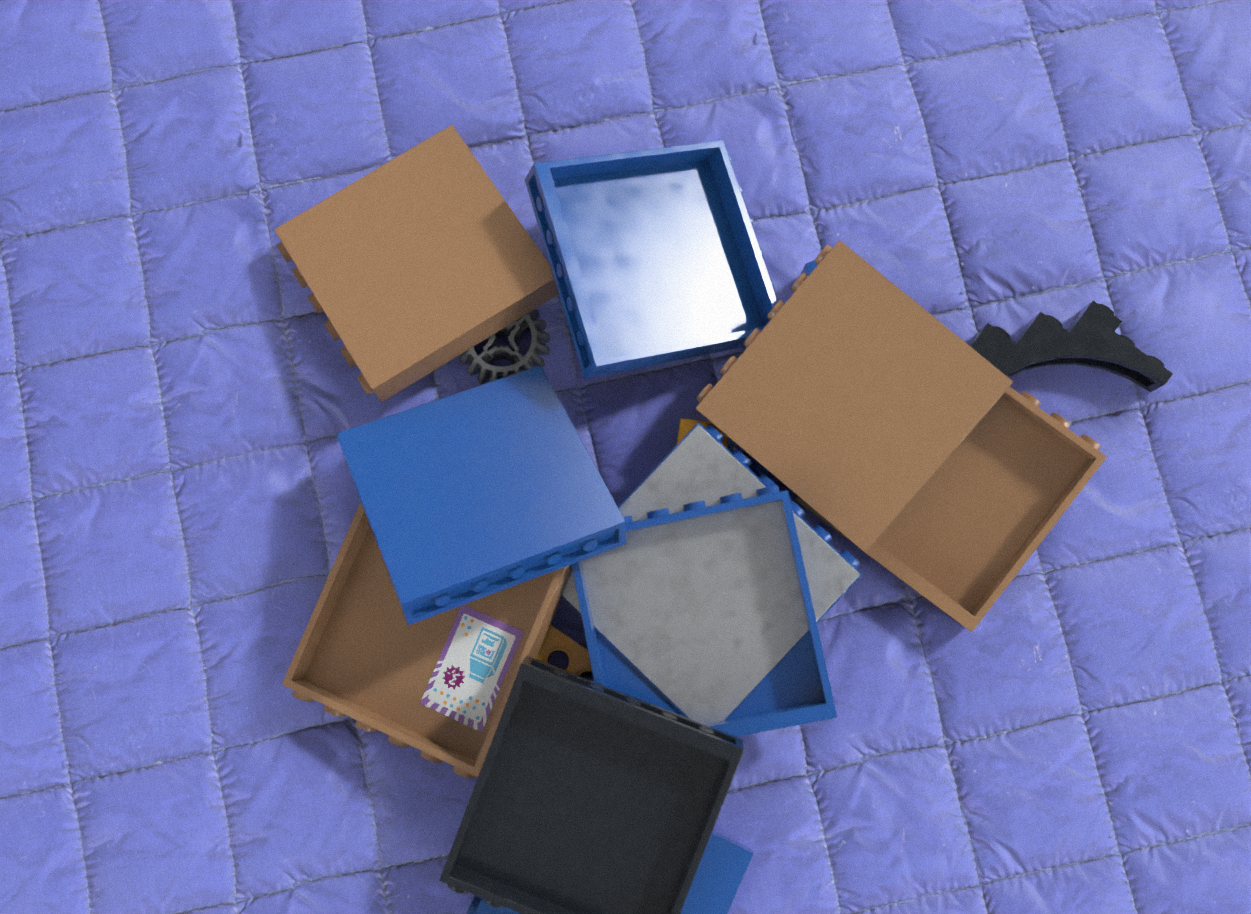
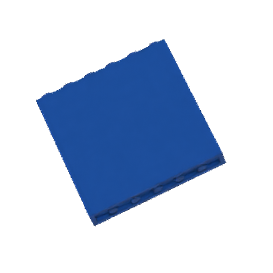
(479, 493)

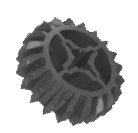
(493, 352)

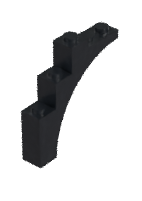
(1086, 342)

